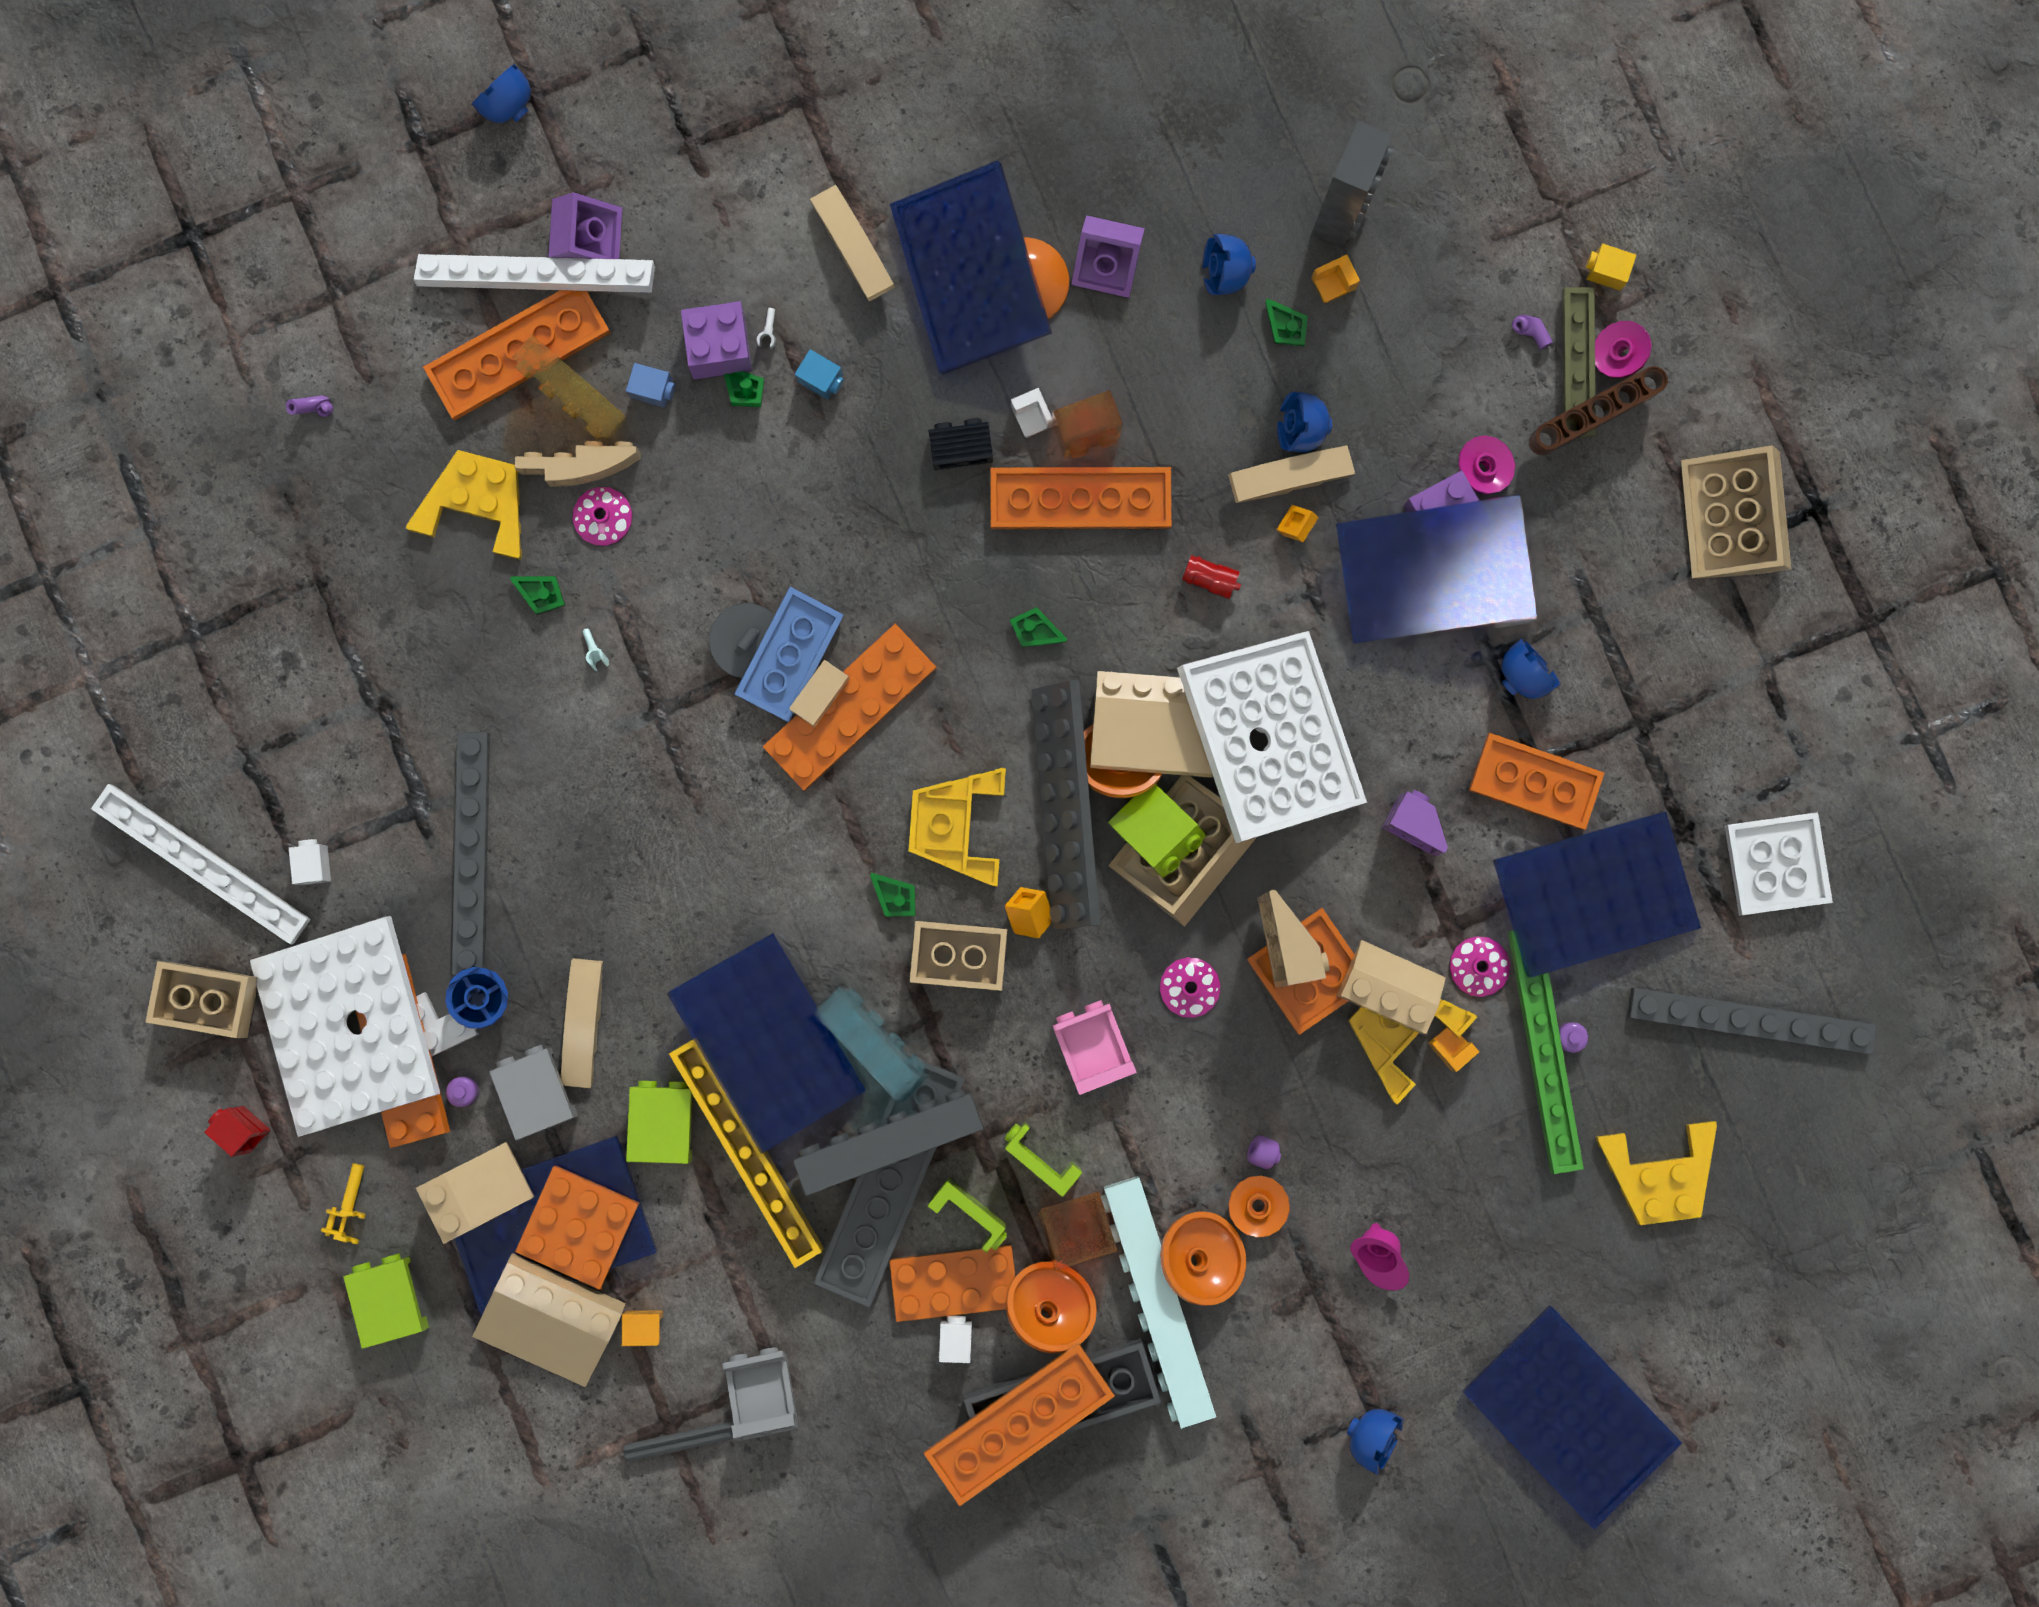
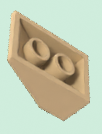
(474, 1192)

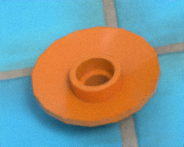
(1274, 1211)

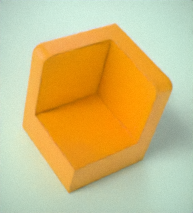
(1335, 279)
(1029, 912)
(1452, 1049)
(641, 1328)

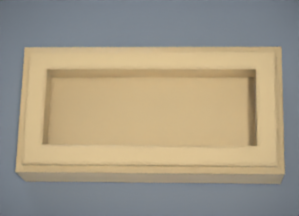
(819, 693)

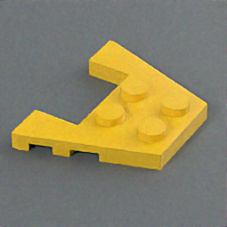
(479, 489)
(943, 824)
(1385, 1041)
(1663, 1188)

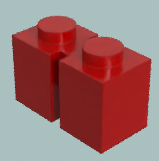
(236, 1130)

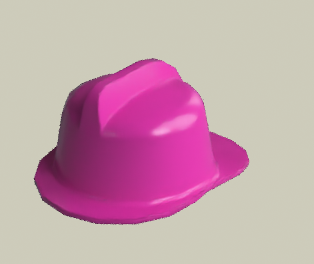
(1380, 1258)

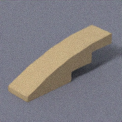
(852, 243)
(1291, 474)
(581, 1022)

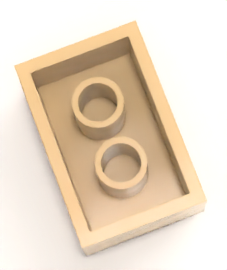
(958, 955)
(202, 999)

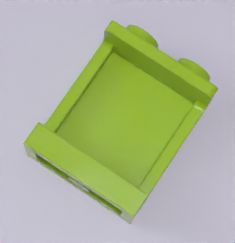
(1158, 830)
(659, 1123)
(1059, 1183)
(952, 1191)
(384, 1301)

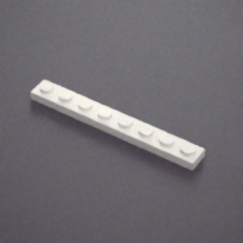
(534, 273)
(200, 864)

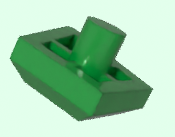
(1286, 324)
(744, 389)
(540, 592)
(1036, 629)
(894, 896)

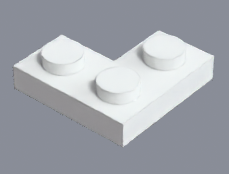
(443, 1032)

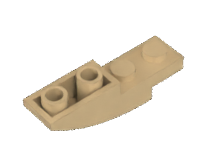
(589, 465)

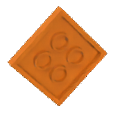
(1313, 1000)
(577, 1227)

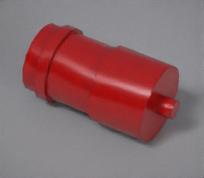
(1212, 577)

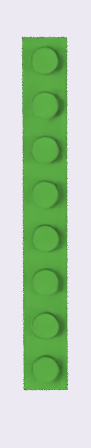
(1547, 1067)

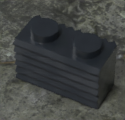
(960, 444)

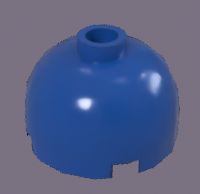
(505, 97)
(1228, 264)
(1304, 423)
(1527, 672)
(476, 997)
(1374, 1438)

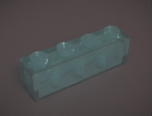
(871, 1044)

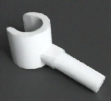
(768, 329)

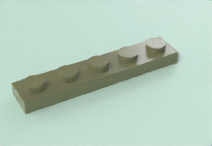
(1578, 350)

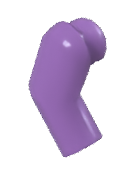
(1534, 328)
(310, 404)

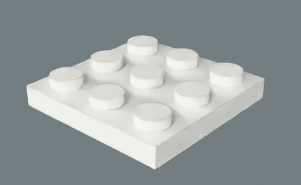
(1778, 864)

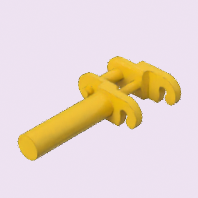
(347, 1206)

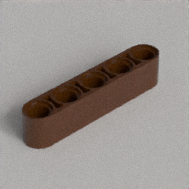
(1608, 401)

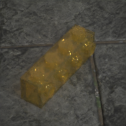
(571, 388)

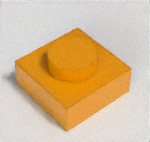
(1297, 523)

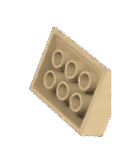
(1736, 513)
(1145, 726)
(1201, 871)
(1290, 947)
(549, 1320)

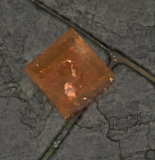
(1087, 425)
(1077, 1231)

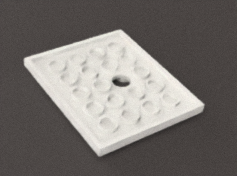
(1307, 759)
(306, 1006)

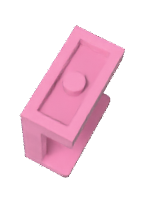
(1093, 1047)

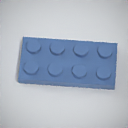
(788, 653)

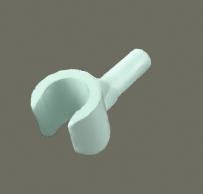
(594, 653)

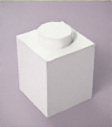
(309, 863)
(955, 1340)

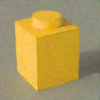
(1610, 266)

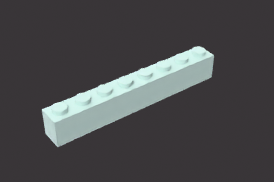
(1160, 1304)

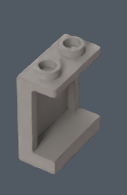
(532, 1092)
(760, 1394)

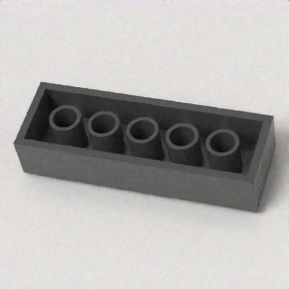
(1353, 185)
(888, 1143)
(1122, 1368)

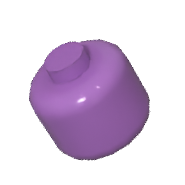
(1573, 1037)
(462, 1091)
(1263, 1152)

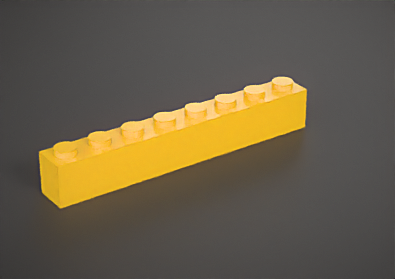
(754, 1168)

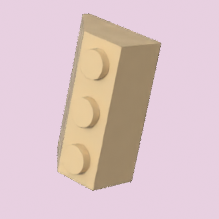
(1392, 987)

